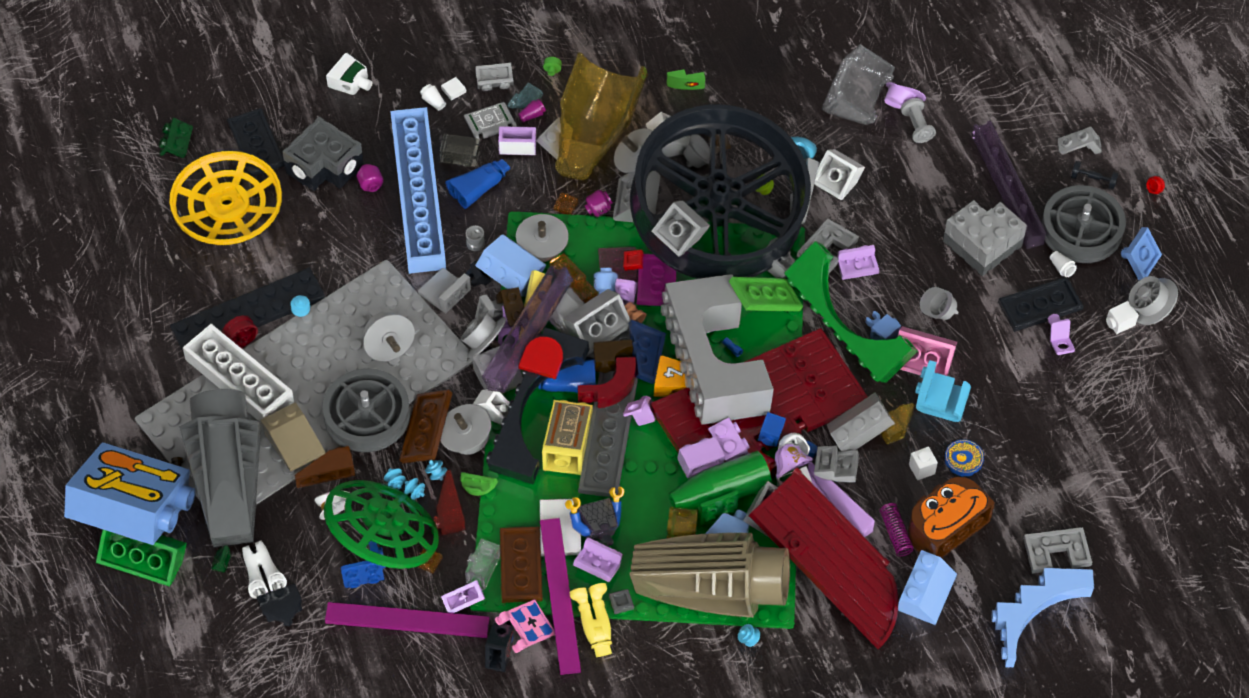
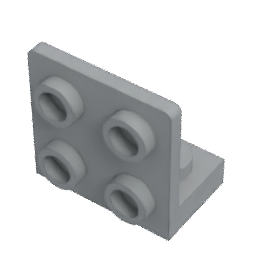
(445, 289)

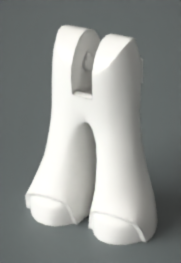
(262, 558)

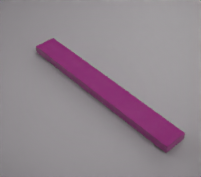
(560, 596)
(407, 620)

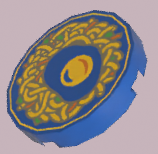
(964, 457)

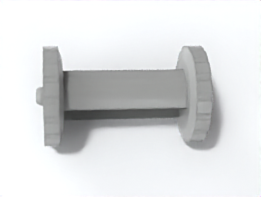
(922, 131)

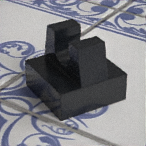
(479, 276)

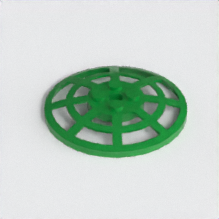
(383, 518)

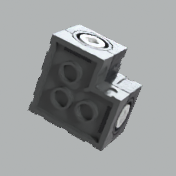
(323, 155)

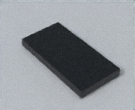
(256, 138)
(1038, 303)

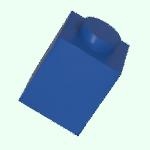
(771, 429)

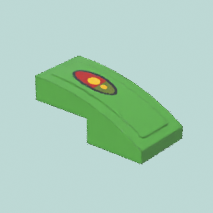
(680, 80)

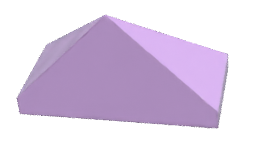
(463, 597)

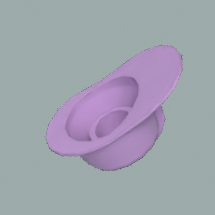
(898, 95)

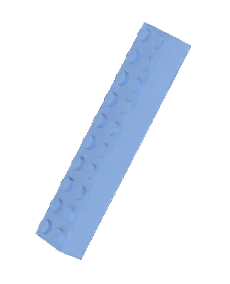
(418, 190)

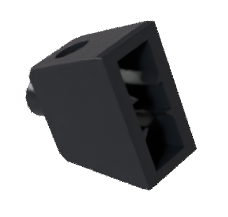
(501, 639)

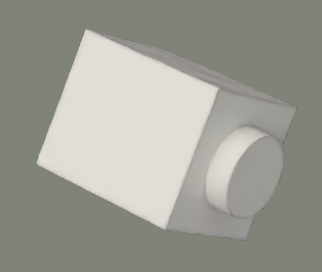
(1122, 317)
(923, 463)

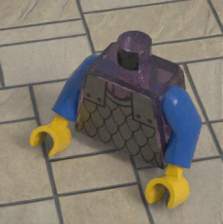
(597, 519)

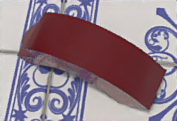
(615, 389)

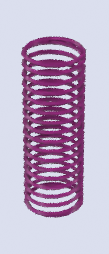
(890, 525)

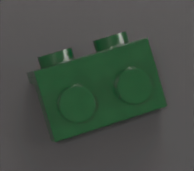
(175, 138)

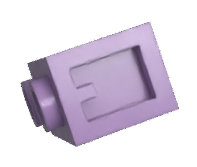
(626, 289)

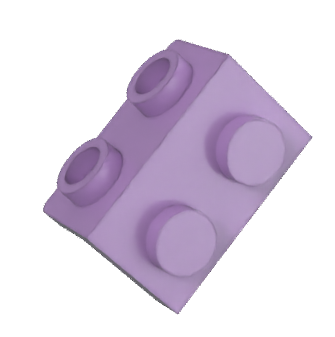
(857, 262)
(729, 439)
(598, 560)

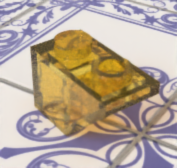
(902, 418)

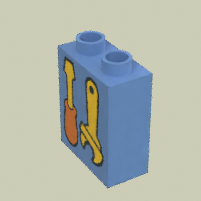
(128, 494)

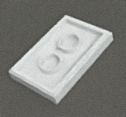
(556, 509)

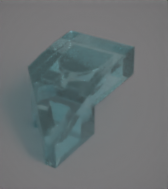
(527, 95)

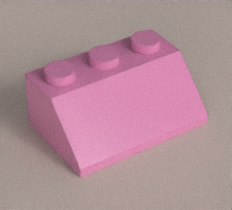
(929, 348)

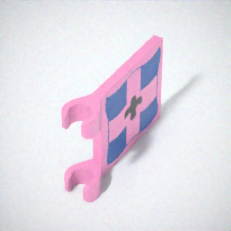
(529, 623)

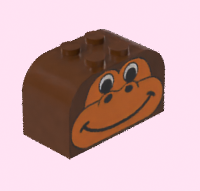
(949, 516)

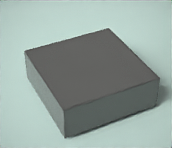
(621, 601)

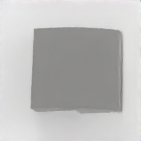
(836, 464)

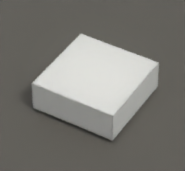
(453, 88)

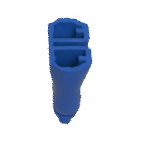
(474, 184)
(571, 377)

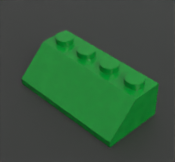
(152, 562)

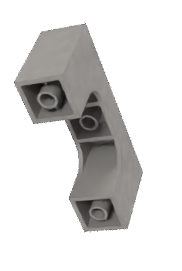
(715, 386)

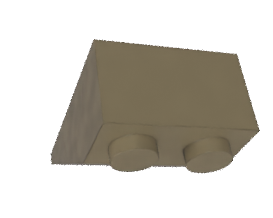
(292, 437)

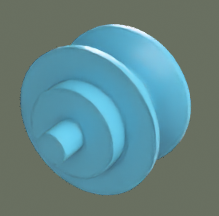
(300, 306)
(435, 469)
(394, 478)
(414, 488)
(749, 635)

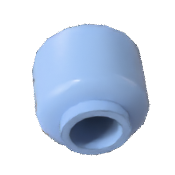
(605, 280)

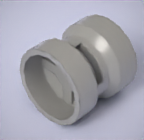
(475, 238)

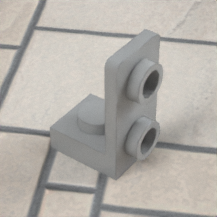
(1080, 139)

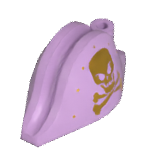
(789, 458)

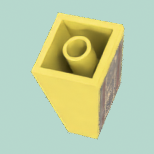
(566, 437)

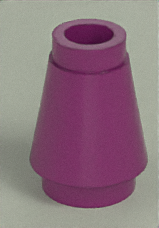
(532, 110)

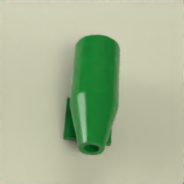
(721, 486)

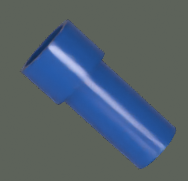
(735, 349)

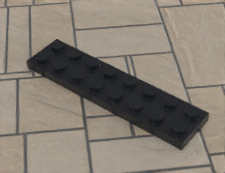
(261, 305)

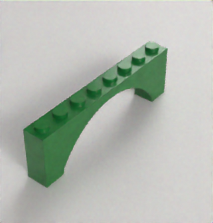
(810, 277)

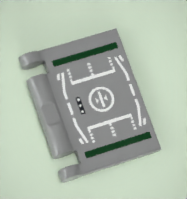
(489, 120)

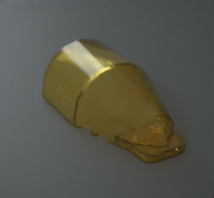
(594, 115)

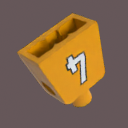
(668, 377)

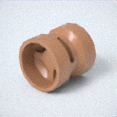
(634, 313)

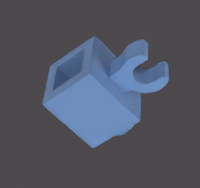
(884, 328)

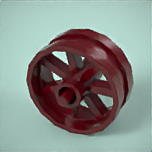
(241, 330)

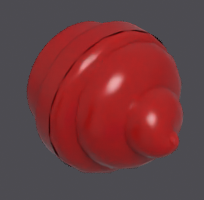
(1155, 185)

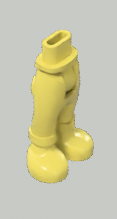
(599, 629)

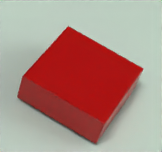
(633, 259)

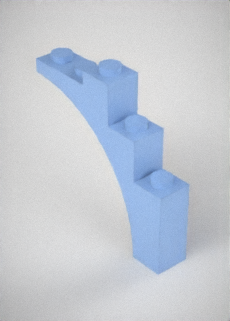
(1052, 587)

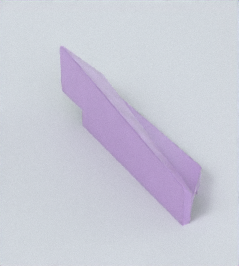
(843, 503)

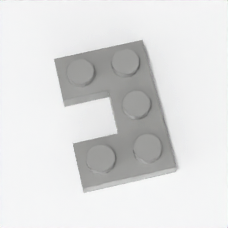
(831, 233)
(1070, 540)

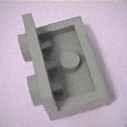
(494, 76)

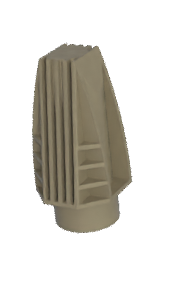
(712, 573)

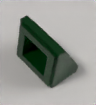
(221, 559)

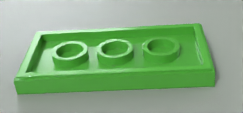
(765, 294)

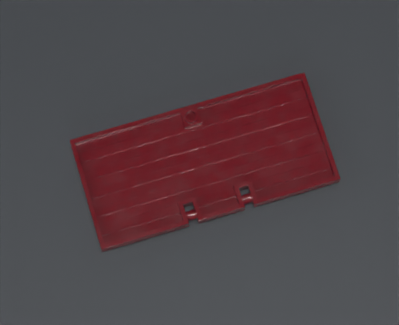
(808, 386)

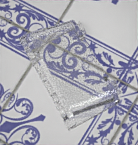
(858, 86)

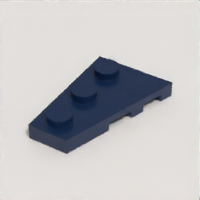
(646, 349)

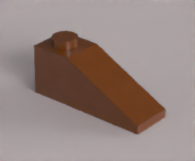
(329, 467)

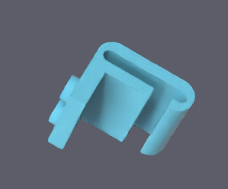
(940, 396)

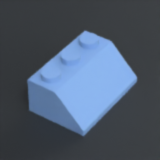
(509, 264)
(927, 588)

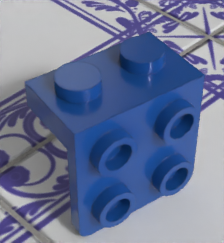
(364, 571)

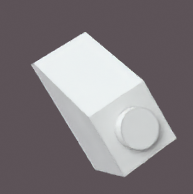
(494, 404)

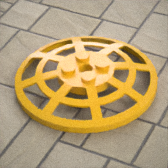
(225, 191)

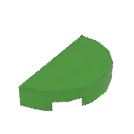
(477, 484)

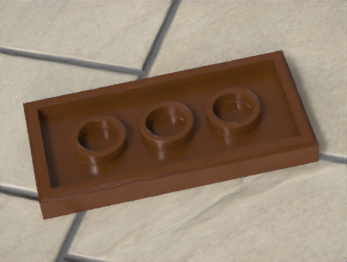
(426, 426)
(520, 564)

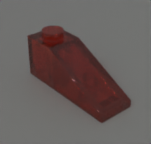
(449, 511)

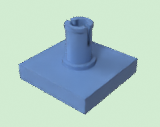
(1142, 253)

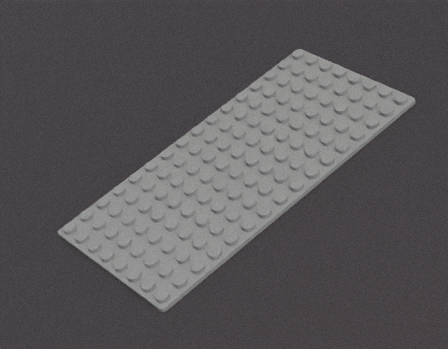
(316, 351)

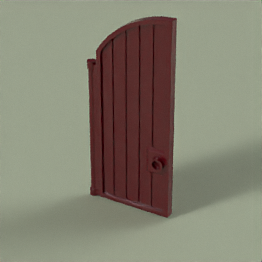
(832, 555)

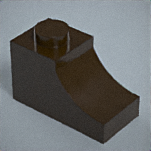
(607, 352)

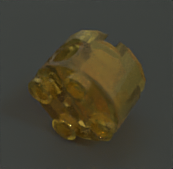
(681, 522)

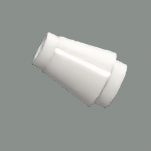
(433, 97)
(1064, 265)

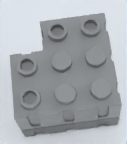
(984, 235)

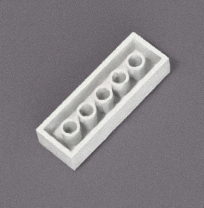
(233, 368)

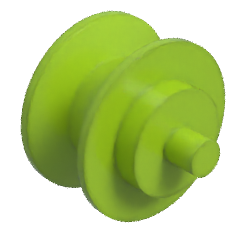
(767, 188)

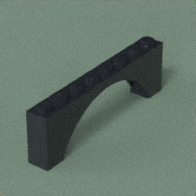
(510, 452)

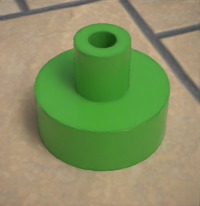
(552, 65)

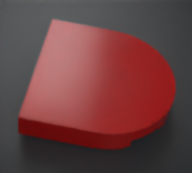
(542, 357)

